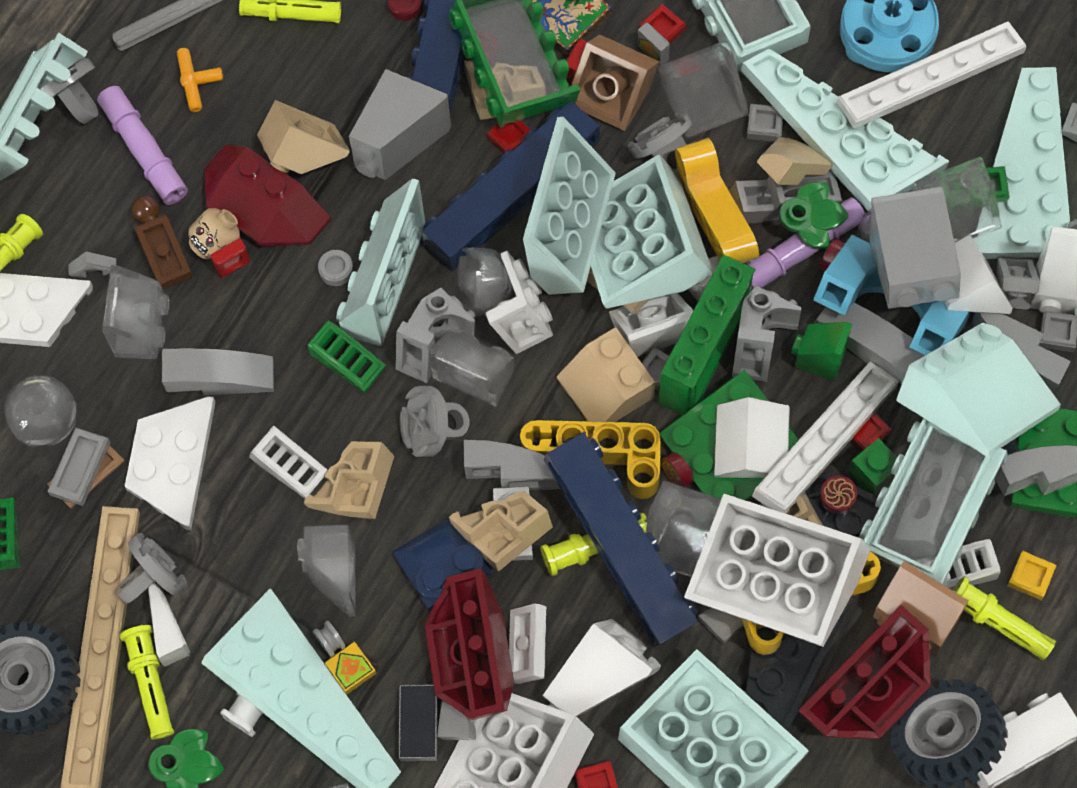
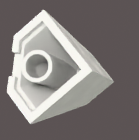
(600, 668)

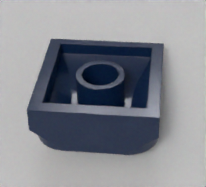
(434, 557)

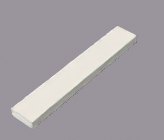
(931, 74)
(825, 438)

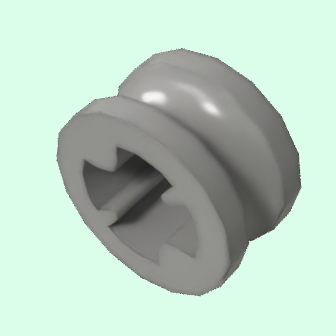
(329, 639)

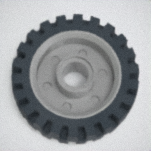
(49, 680)
(950, 735)

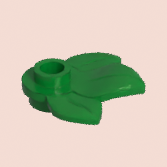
(818, 214)
(191, 761)

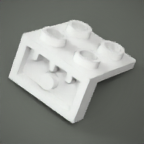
(522, 319)

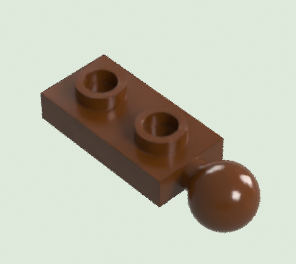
(160, 243)

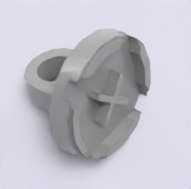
(74, 94)
(661, 137)
(426, 421)
(154, 566)

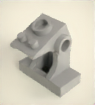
(760, 313)
(419, 334)

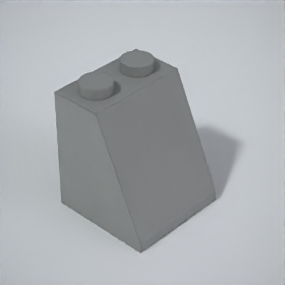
(397, 125)
(914, 248)

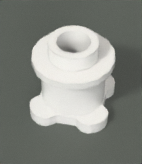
(242, 715)

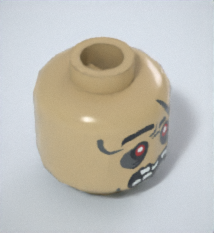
(212, 231)

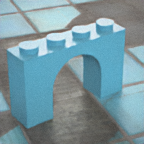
(855, 274)

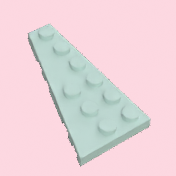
(865, 159)
(1034, 170)
(286, 680)

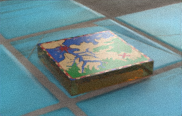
(572, 20)

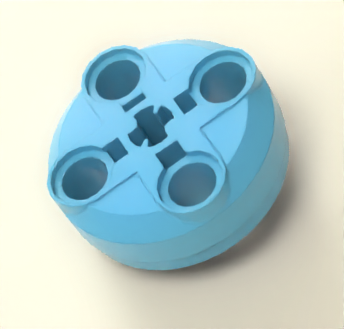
(888, 29)

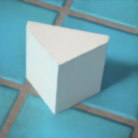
(978, 284)
(654, 325)
(750, 437)

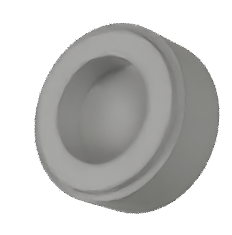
(335, 267)

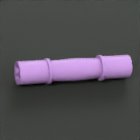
(142, 145)
(793, 250)

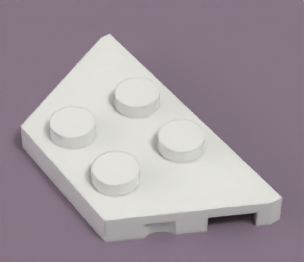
(37, 307)
(170, 459)

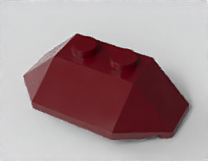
(264, 200)
(470, 647)
(875, 682)

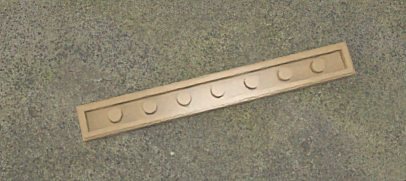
(100, 651)

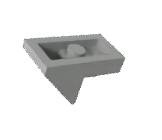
(1018, 280)

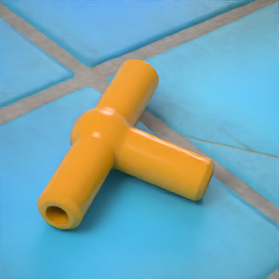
(191, 79)

